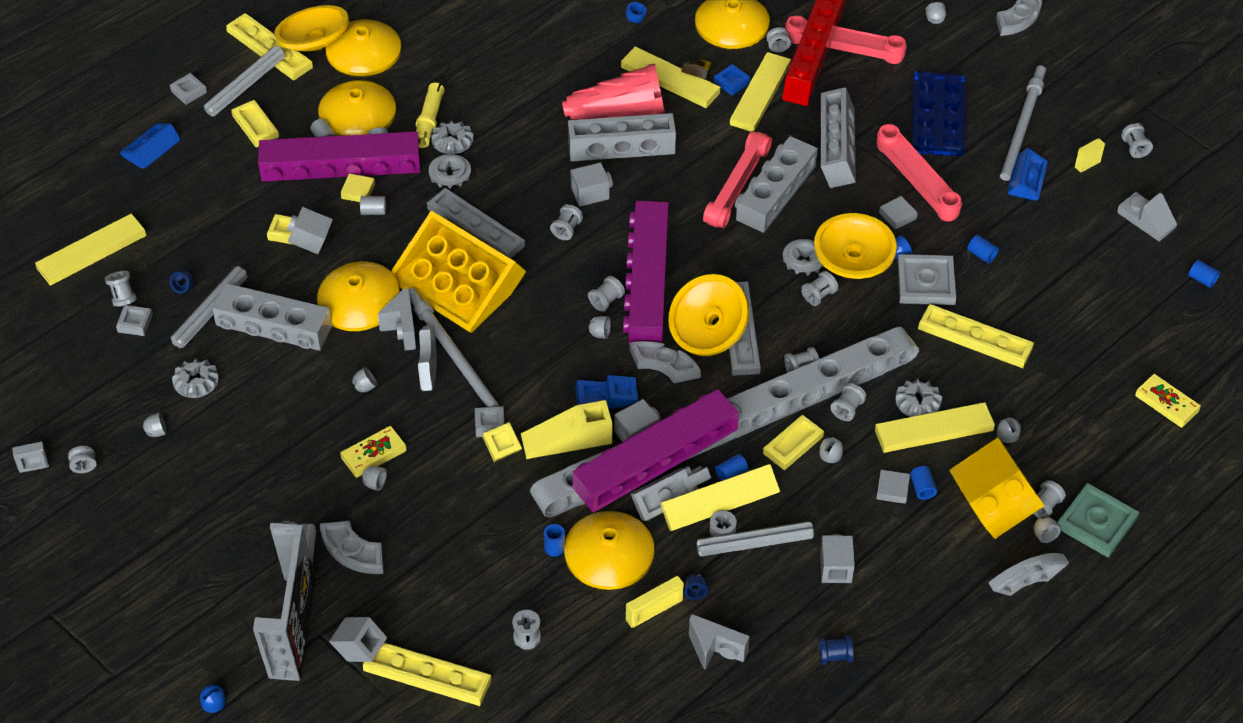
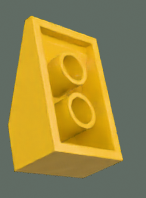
(996, 488)

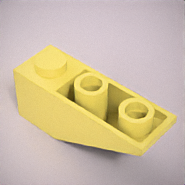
(572, 430)

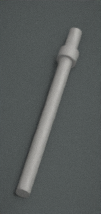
(1034, 89)
(425, 312)

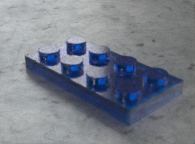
(938, 114)

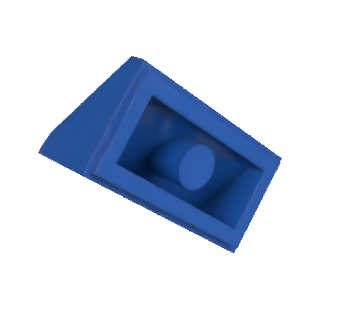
(151, 145)
(1027, 175)

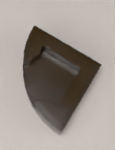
(699, 70)

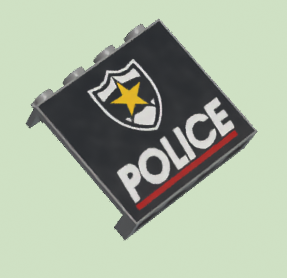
(284, 639)

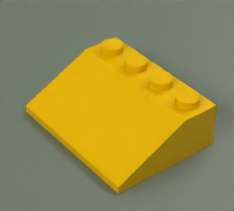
(456, 272)

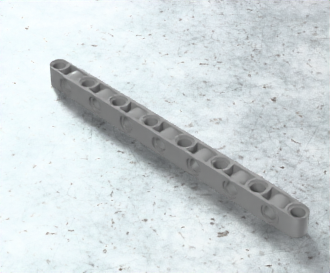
(770, 401)

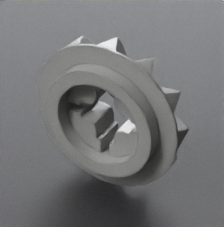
(449, 144)
(440, 166)
(802, 248)
(198, 386)
(908, 403)

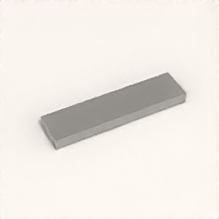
(475, 223)
(744, 353)

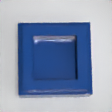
(732, 79)

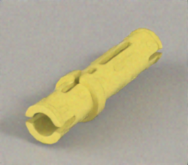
(427, 120)

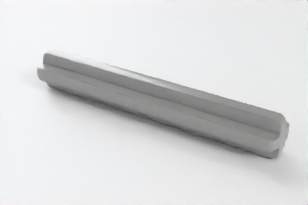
(244, 81)
(205, 311)
(755, 538)

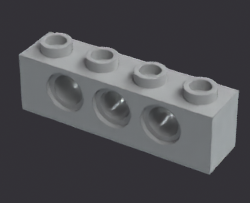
(621, 137)
(838, 138)
(776, 184)
(272, 317)

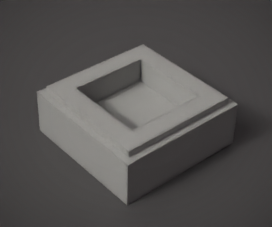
(188, 88)
(898, 212)
(134, 320)
(488, 419)
(30, 457)
(893, 486)

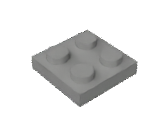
(926, 279)

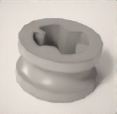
(781, 45)
(82, 459)
(722, 517)

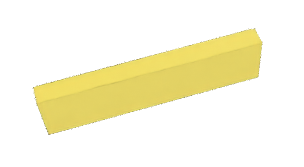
(262, 40)
(671, 78)
(760, 92)
(90, 249)
(976, 335)
(934, 427)
(719, 497)
(429, 673)

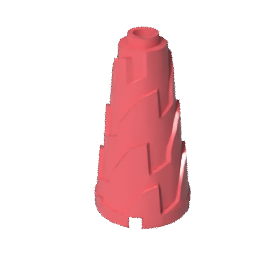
(628, 95)

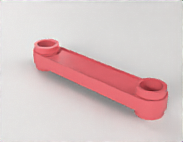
(889, 48)
(919, 172)
(718, 212)

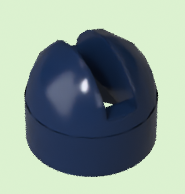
(177, 276)
(695, 593)

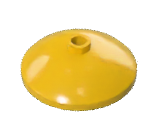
(732, 22)
(312, 28)
(365, 48)
(357, 108)
(855, 245)
(358, 305)
(699, 305)
(609, 562)

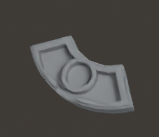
(1018, 17)
(428, 358)
(674, 364)
(351, 549)
(1028, 572)

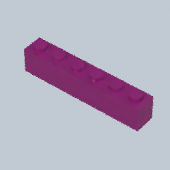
(339, 156)
(648, 272)
(655, 450)

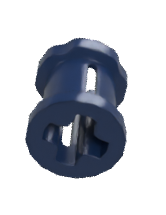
(835, 649)

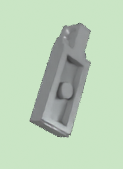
(668, 487)

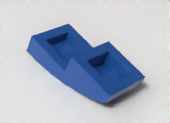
(616, 390)

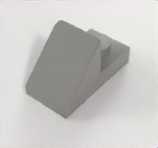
(1150, 216)
(398, 316)
(712, 637)

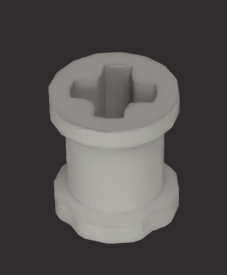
(1136, 140)
(566, 222)
(120, 288)
(819, 288)
(606, 293)
(798, 360)
(845, 406)
(1050, 495)
(530, 629)

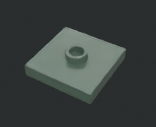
(1097, 520)

